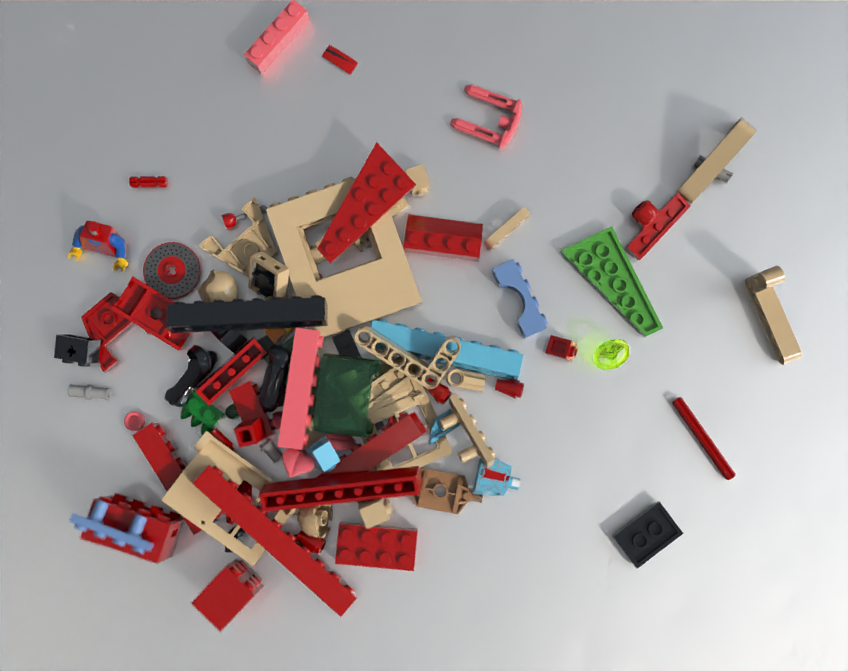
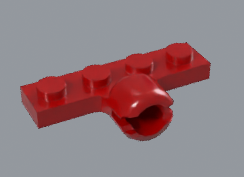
(655, 223)

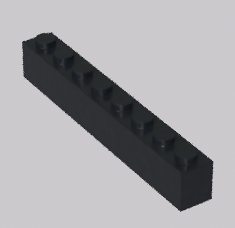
(247, 314)

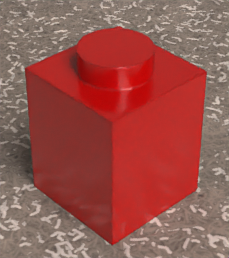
(249, 432)

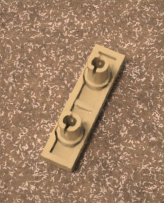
(477, 437)

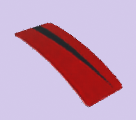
(340, 59)

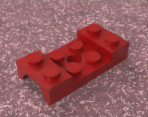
(136, 306)

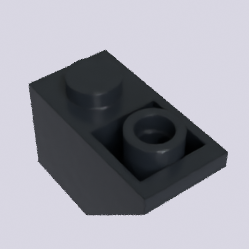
(231, 339)

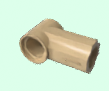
(467, 380)

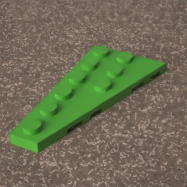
(611, 273)

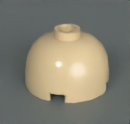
(315, 520)

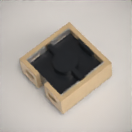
(268, 276)

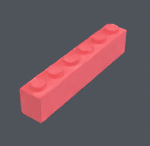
(300, 388)

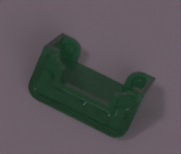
(345, 395)

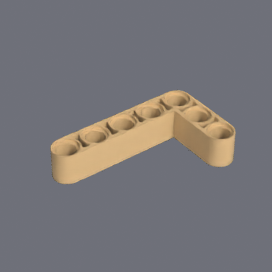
(717, 160)
(772, 314)
(408, 358)

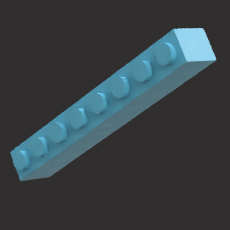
(472, 355)

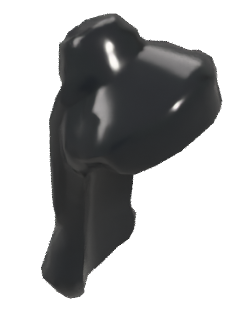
(199, 366)
(273, 388)

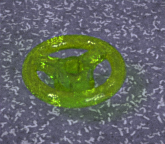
(610, 351)

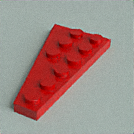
(372, 195)

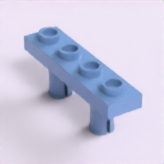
(94, 523)

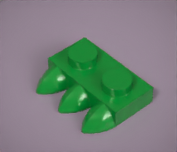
(201, 413)

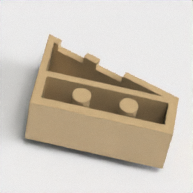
(375, 511)

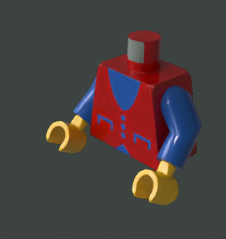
(99, 239)

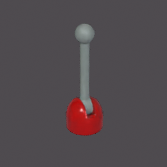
(230, 219)

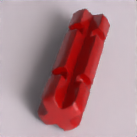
(148, 181)

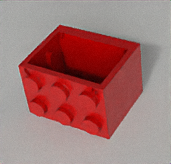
(228, 594)

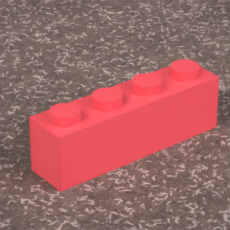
(277, 36)

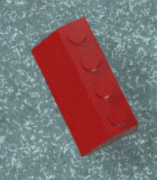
(443, 237)

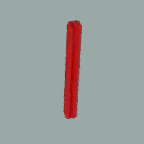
(703, 438)

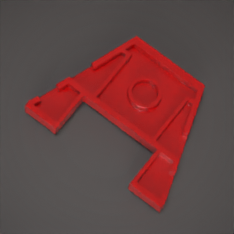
(105, 325)

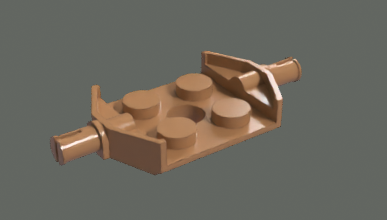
(456, 491)

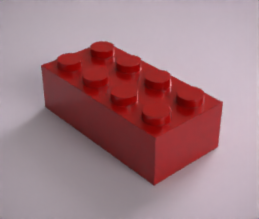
(376, 546)

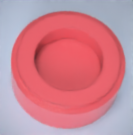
(134, 421)

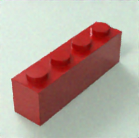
(231, 370)

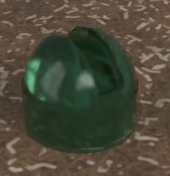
(231, 412)

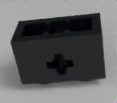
(77, 349)

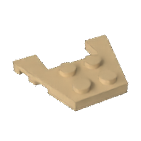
(250, 242)

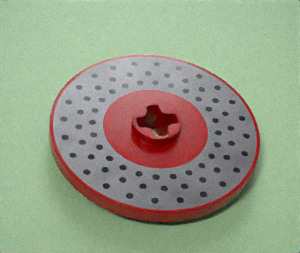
(172, 255)

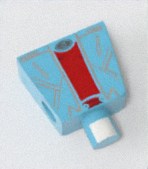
(494, 480)

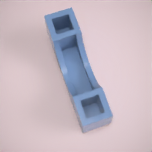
(509, 276)

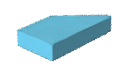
(437, 431)

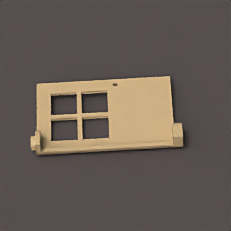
(402, 399)
(202, 511)

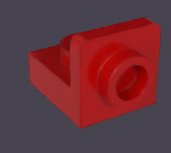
(561, 348)

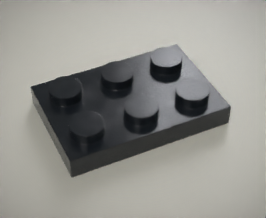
(647, 534)

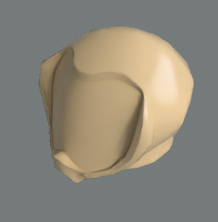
(218, 287)

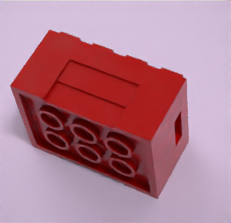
(160, 528)

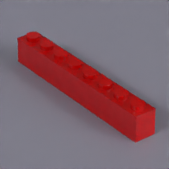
(341, 488)

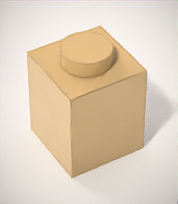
(419, 176)

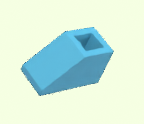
(323, 455)

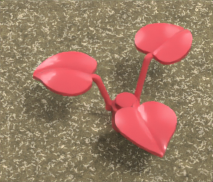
(299, 461)

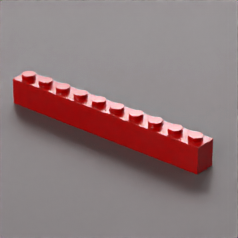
(274, 540)

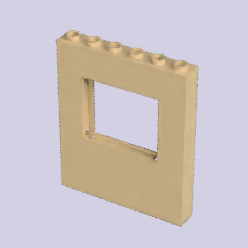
(355, 293)

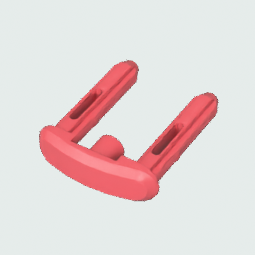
(510, 124)

